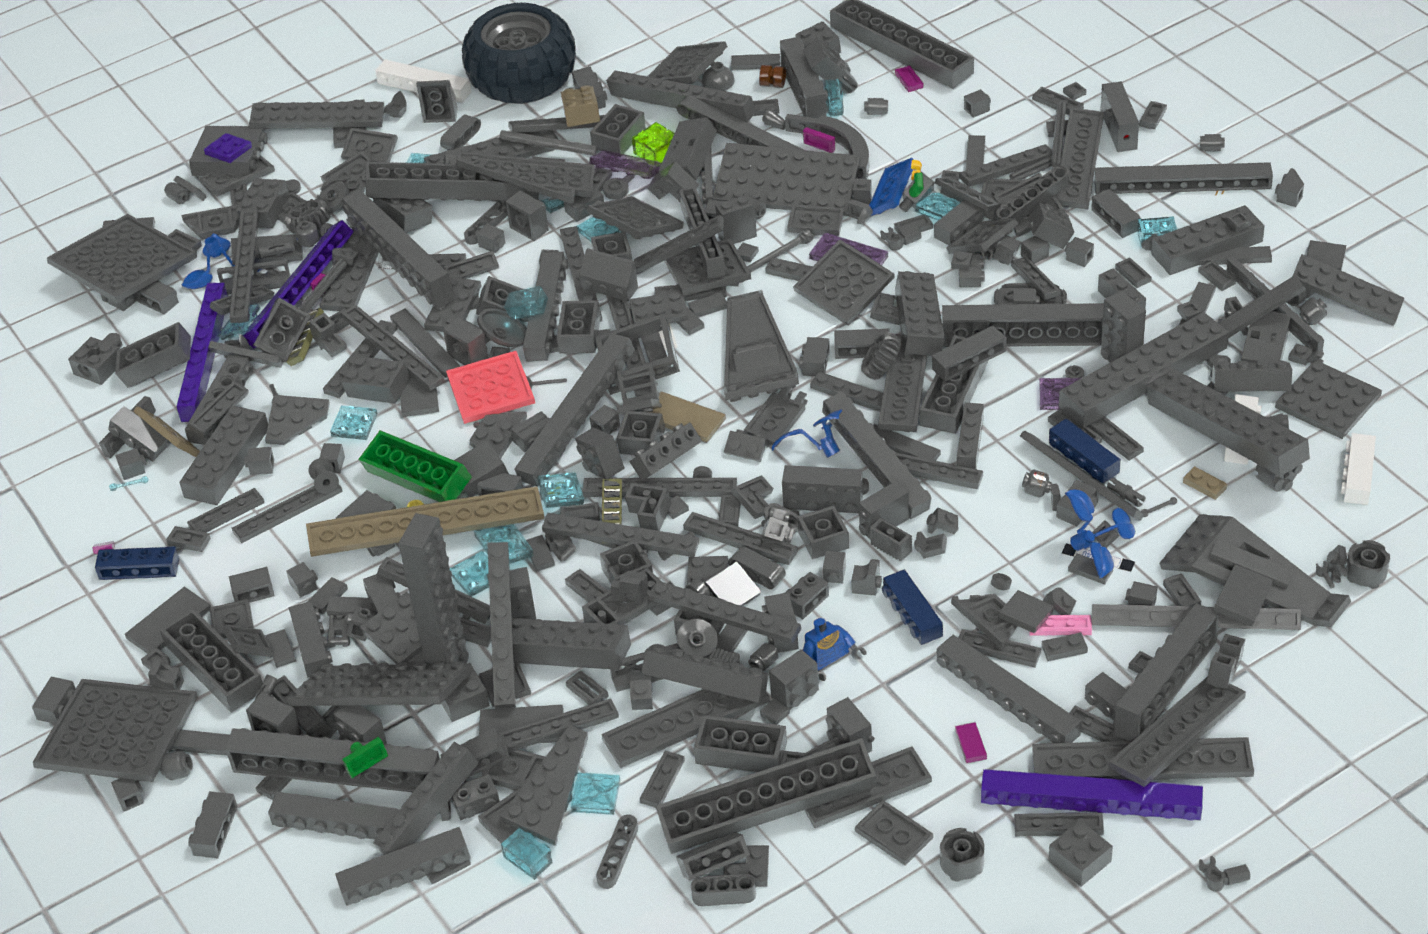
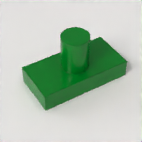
(364, 756)

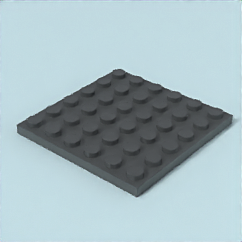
(122, 258)
(115, 730)

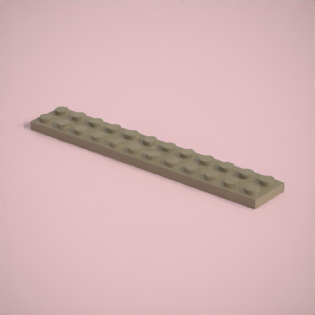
(454, 517)

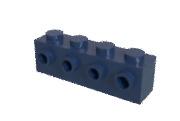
(1084, 451)
(137, 563)
(912, 607)

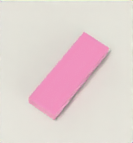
(1065, 625)

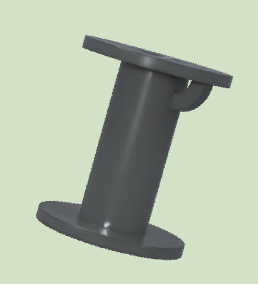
(324, 478)

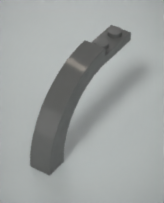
(843, 133)

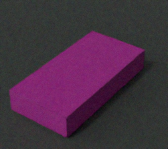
(909, 78)
(819, 140)
(970, 742)

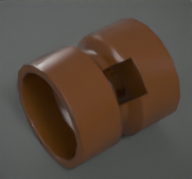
(774, 76)

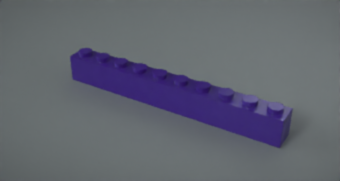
(304, 274)
(201, 357)
(1091, 794)

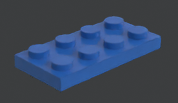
(891, 187)

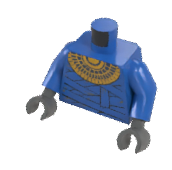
(829, 643)

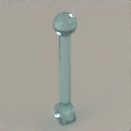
(113, 487)

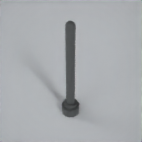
(805, 236)

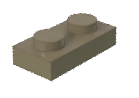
(1204, 483)

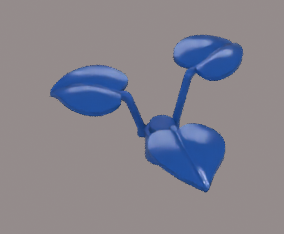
(213, 247)
(827, 444)
(1084, 539)

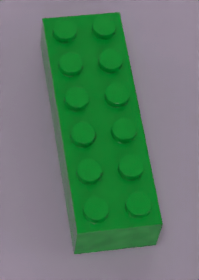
(414, 467)

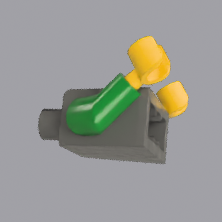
(918, 189)

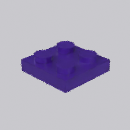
(228, 148)

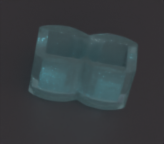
(835, 97)

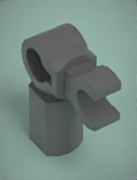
(897, 240)
(1217, 879)

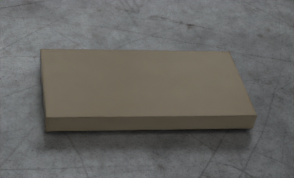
(677, 411)
(167, 431)

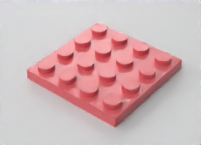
(490, 387)

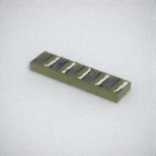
(304, 341)
(612, 501)

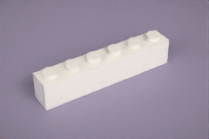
(405, 77)

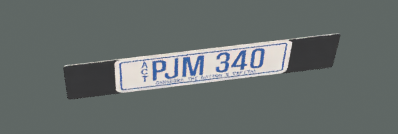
(1120, 563)

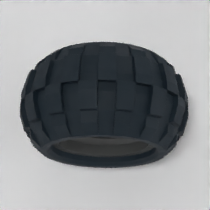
(518, 53)

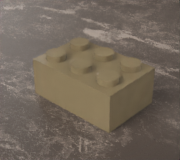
(580, 106)

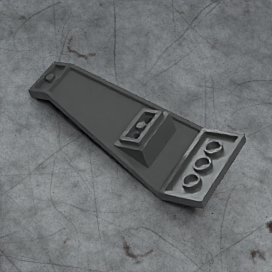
(755, 350)
(1195, 546)

